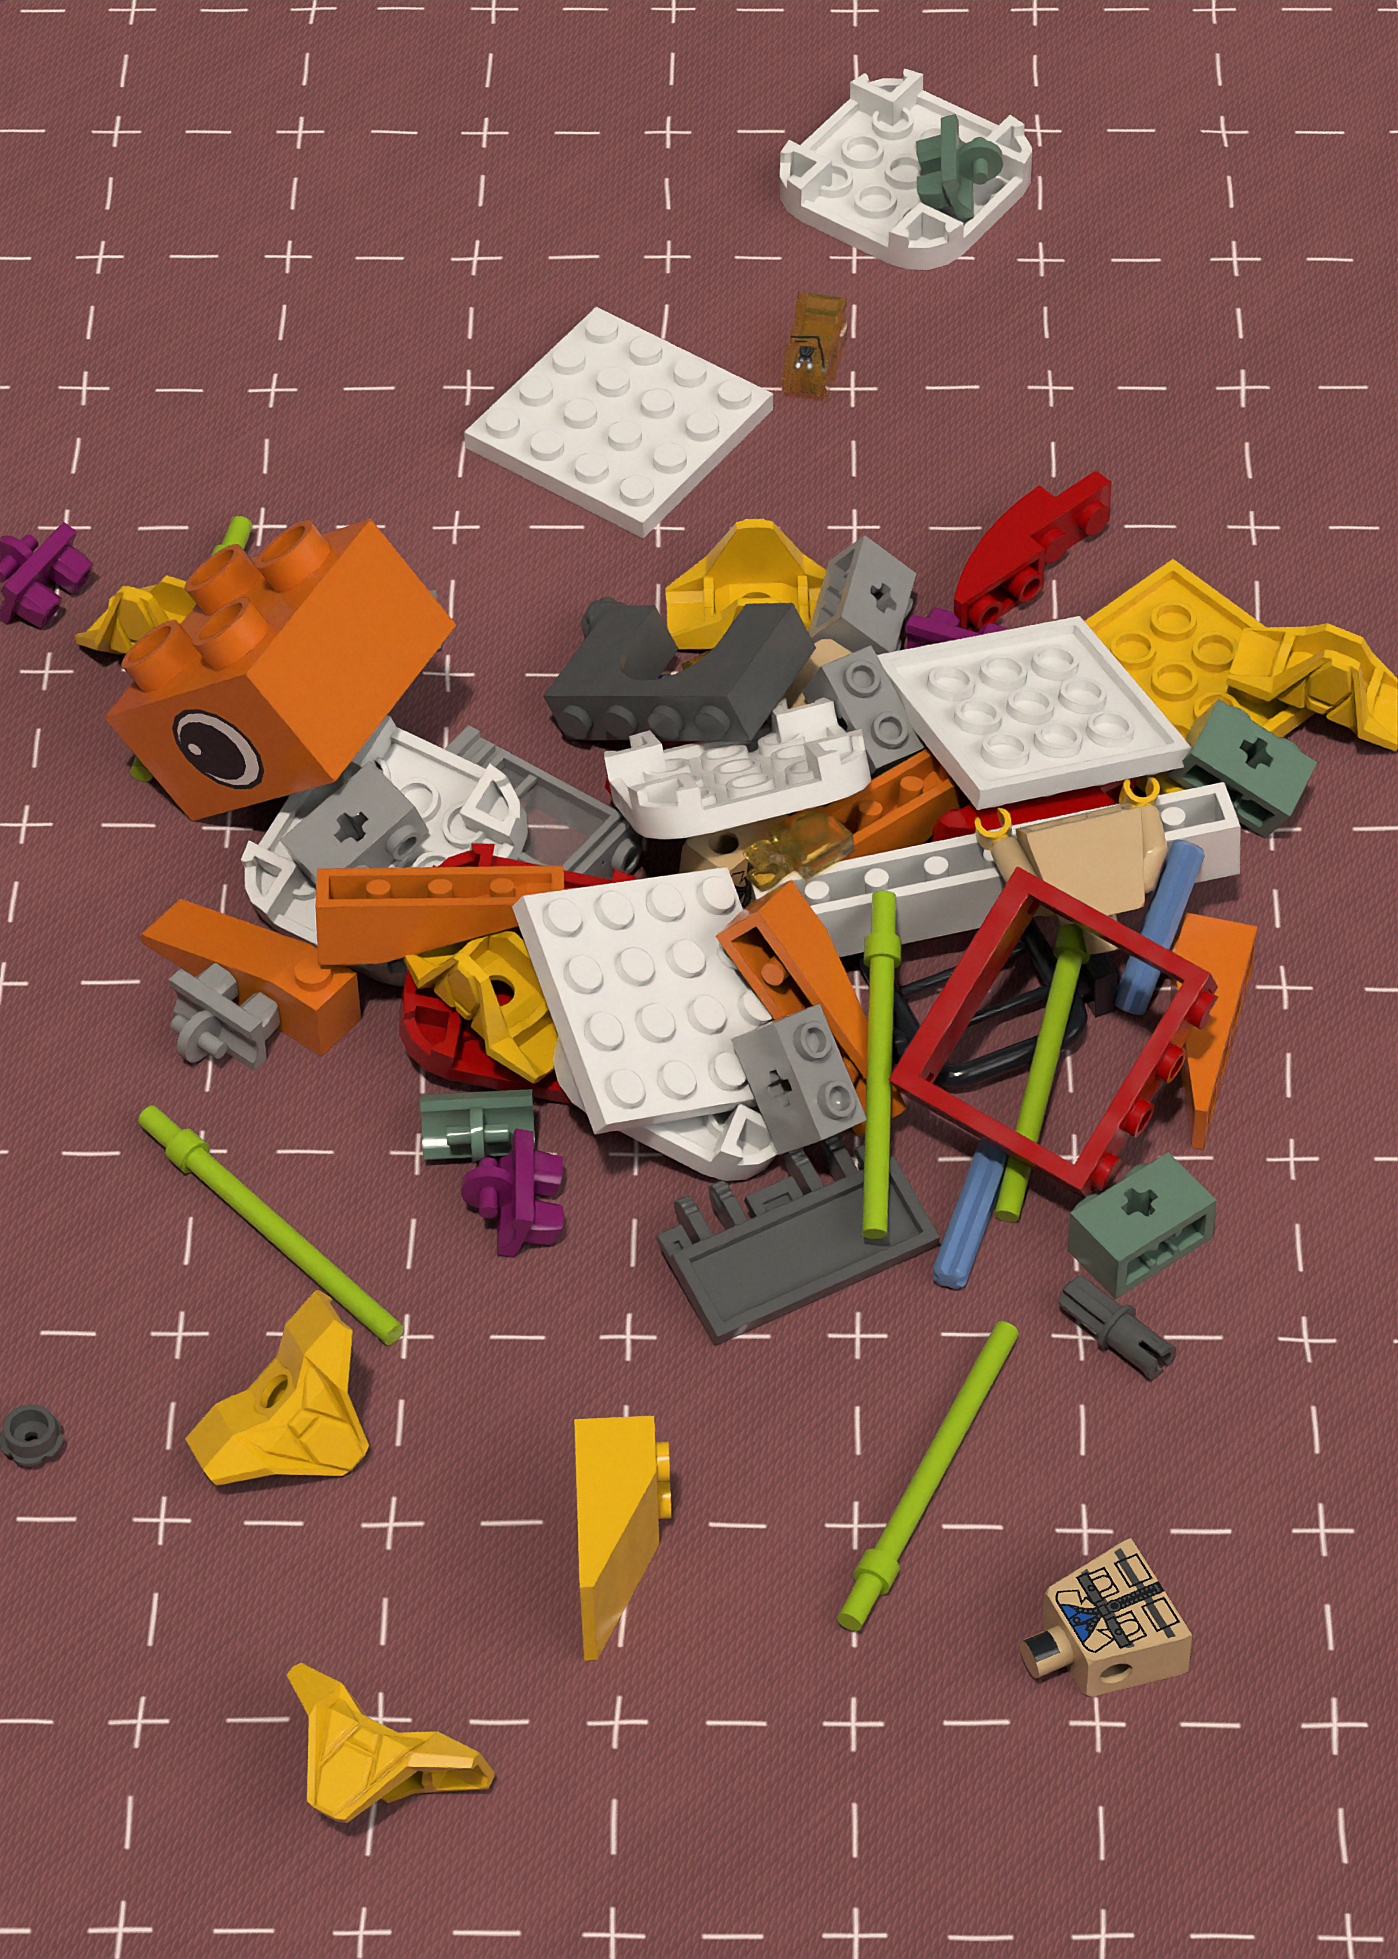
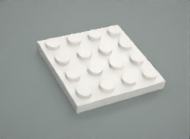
(619, 421)
(1032, 712)
(645, 995)

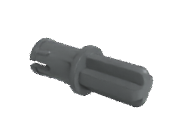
(1116, 1326)

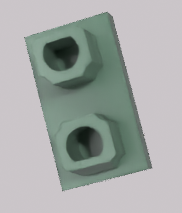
(953, 166)
(474, 1123)

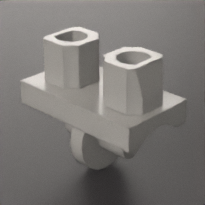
(216, 1025)

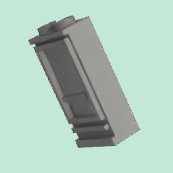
(561, 820)

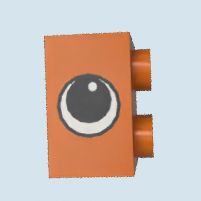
(277, 667)

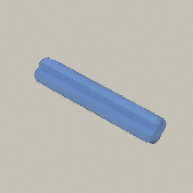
(1160, 923)
(970, 1217)

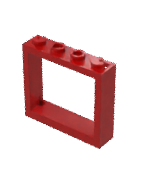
(969, 985)

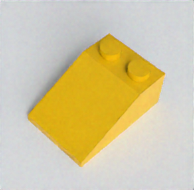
(619, 1502)

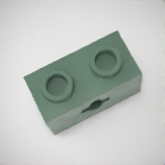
(1258, 768)
(1141, 1224)

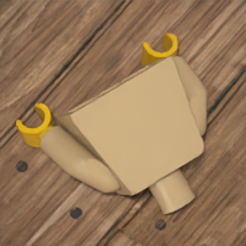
(1095, 856)

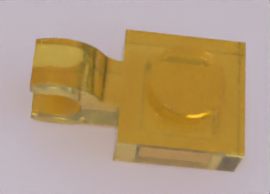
(800, 843)

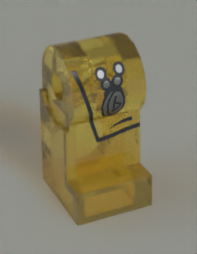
(815, 344)

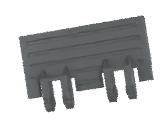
(795, 1247)

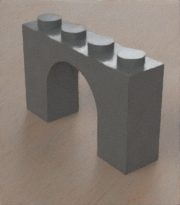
(726, 696)

